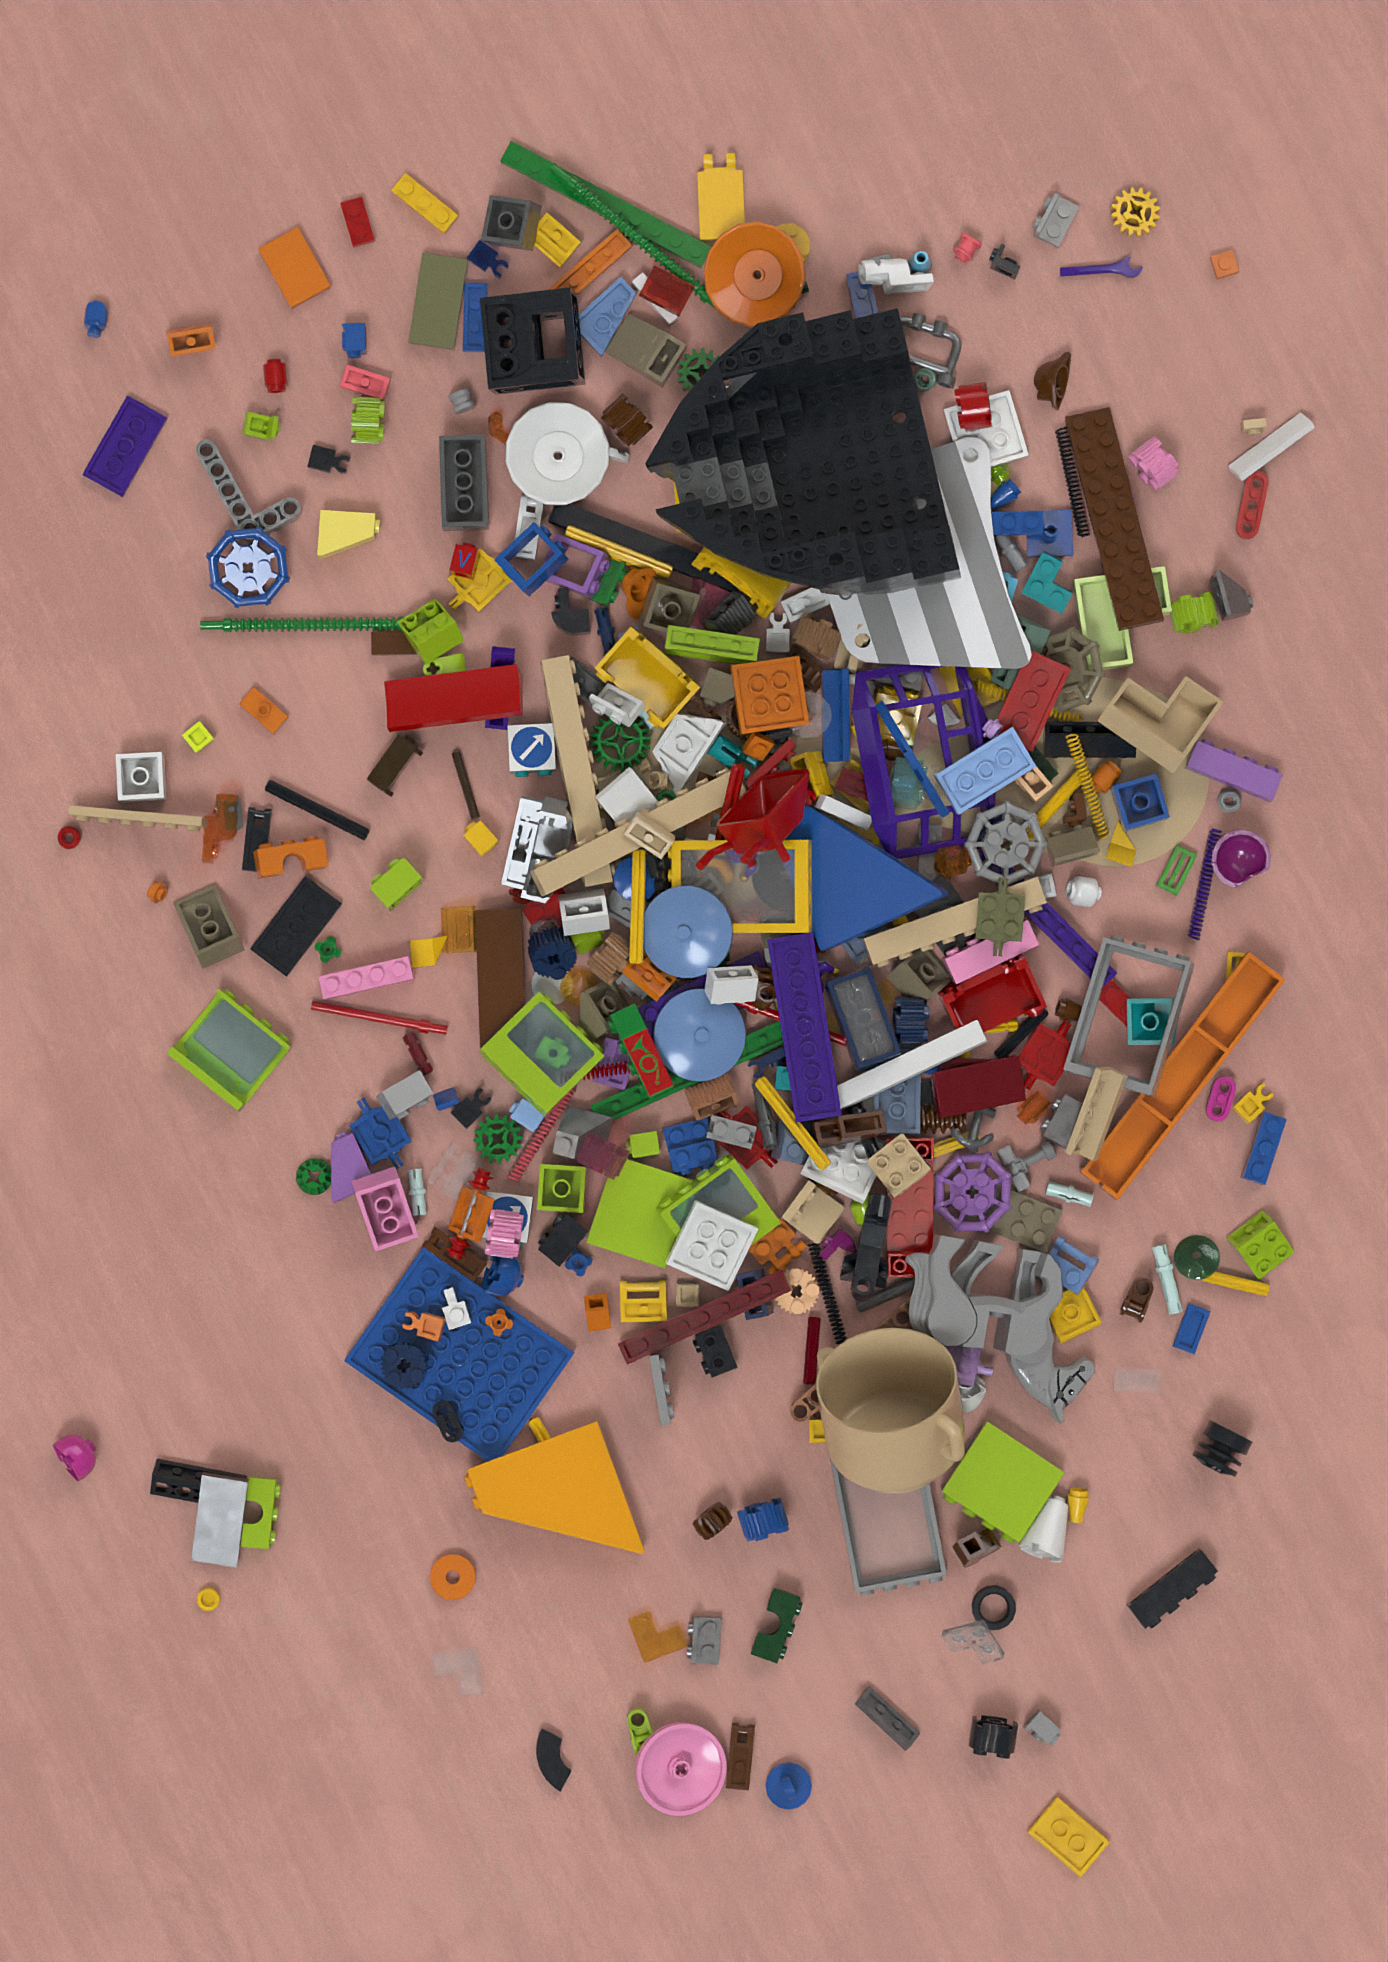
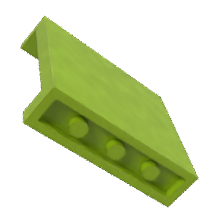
(629, 1217)
(1002, 1483)

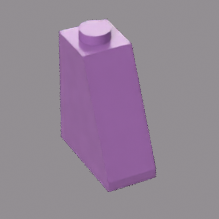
(346, 1165)

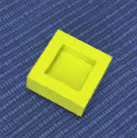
(198, 737)

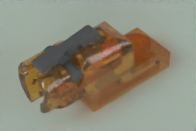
(222, 826)

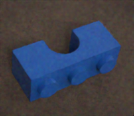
(1264, 1148)

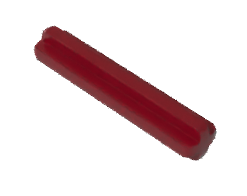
(812, 1345)

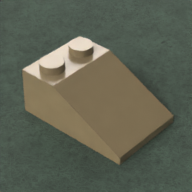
(208, 926)

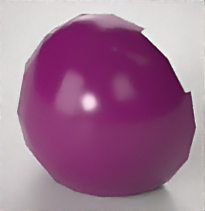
(1240, 857)

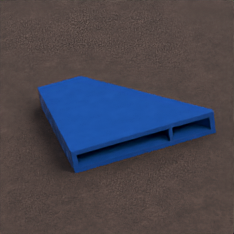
(856, 881)

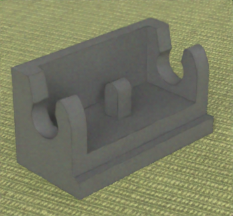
(588, 681)

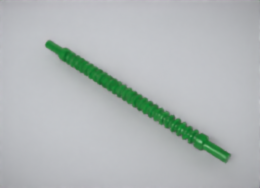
(572, 183)
(229, 625)

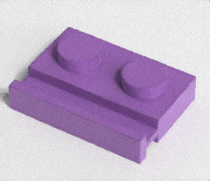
(612, 1055)

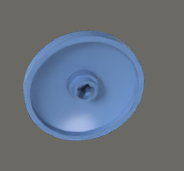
(687, 931)
(698, 1037)

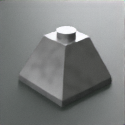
(1230, 597)
(575, 1128)

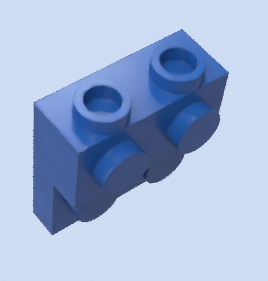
(689, 1146)

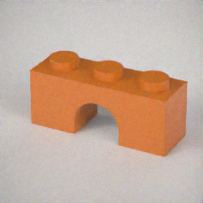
(310, 853)

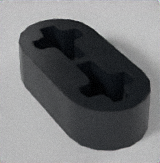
(442, 1424)

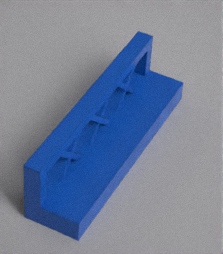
(836, 738)

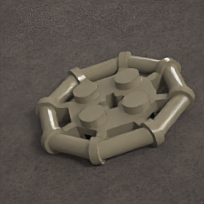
(1079, 670)

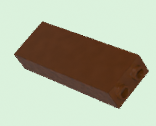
(499, 968)

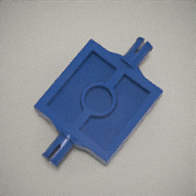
(379, 1135)

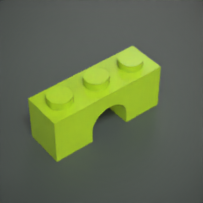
(264, 1492)

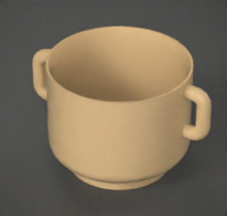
(905, 1410)

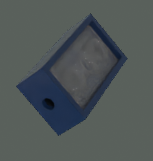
(862, 1020)

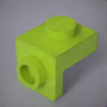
(260, 426)

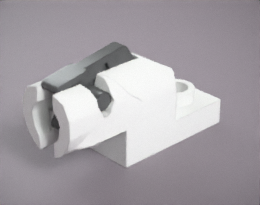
(893, 275)

